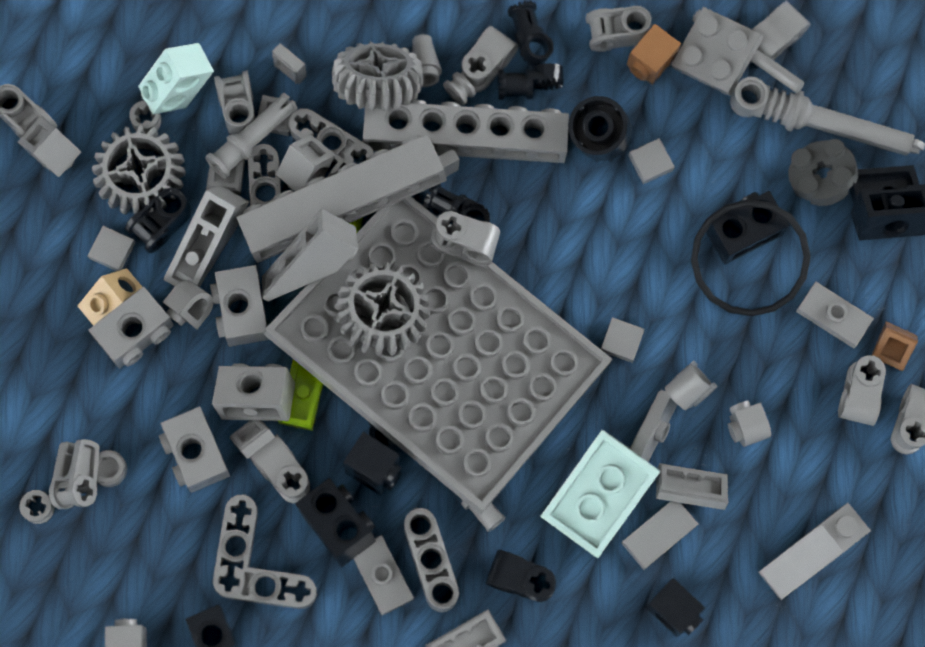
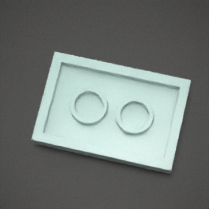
(600, 493)

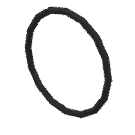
(760, 204)

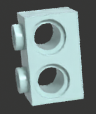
(175, 78)

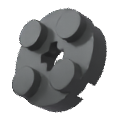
(820, 155)

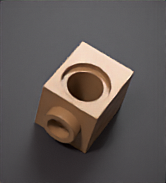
(653, 54)

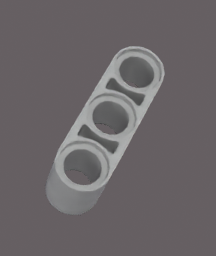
(426, 543)

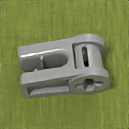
(77, 473)

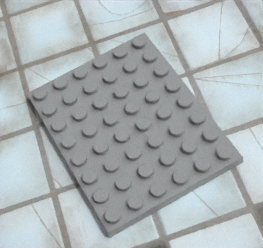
(478, 382)

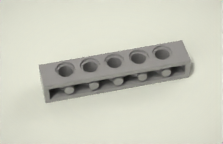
(482, 141)

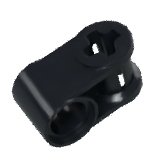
(159, 222)
(513, 575)

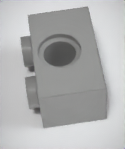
(239, 285)
(137, 309)
(269, 402)
(189, 429)

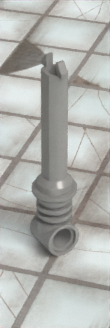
(798, 111)

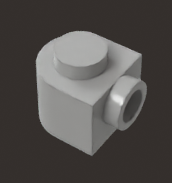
(188, 304)
(748, 423)

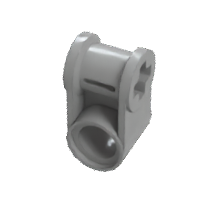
(615, 27)
(488, 55)
(236, 99)
(24, 113)
(468, 239)
(690, 387)
(860, 396)
(911, 418)
(278, 466)

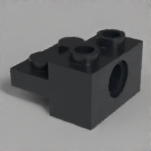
(888, 203)

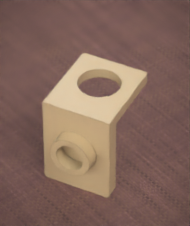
(107, 295)

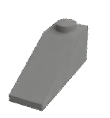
(206, 236)
(311, 256)
(814, 551)

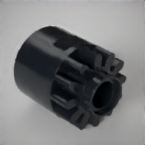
(591, 115)

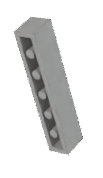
(347, 194)

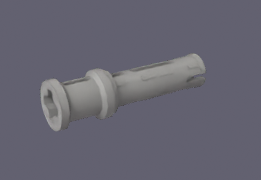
(240, 145)

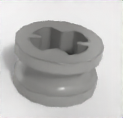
(459, 88)
(143, 108)
(28, 513)

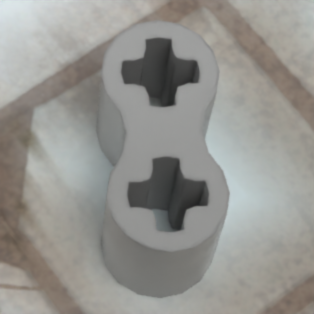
(781, 30)

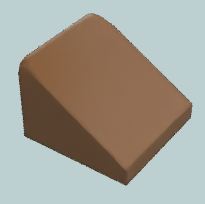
(895, 346)

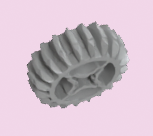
(377, 76)
(126, 175)
(395, 315)

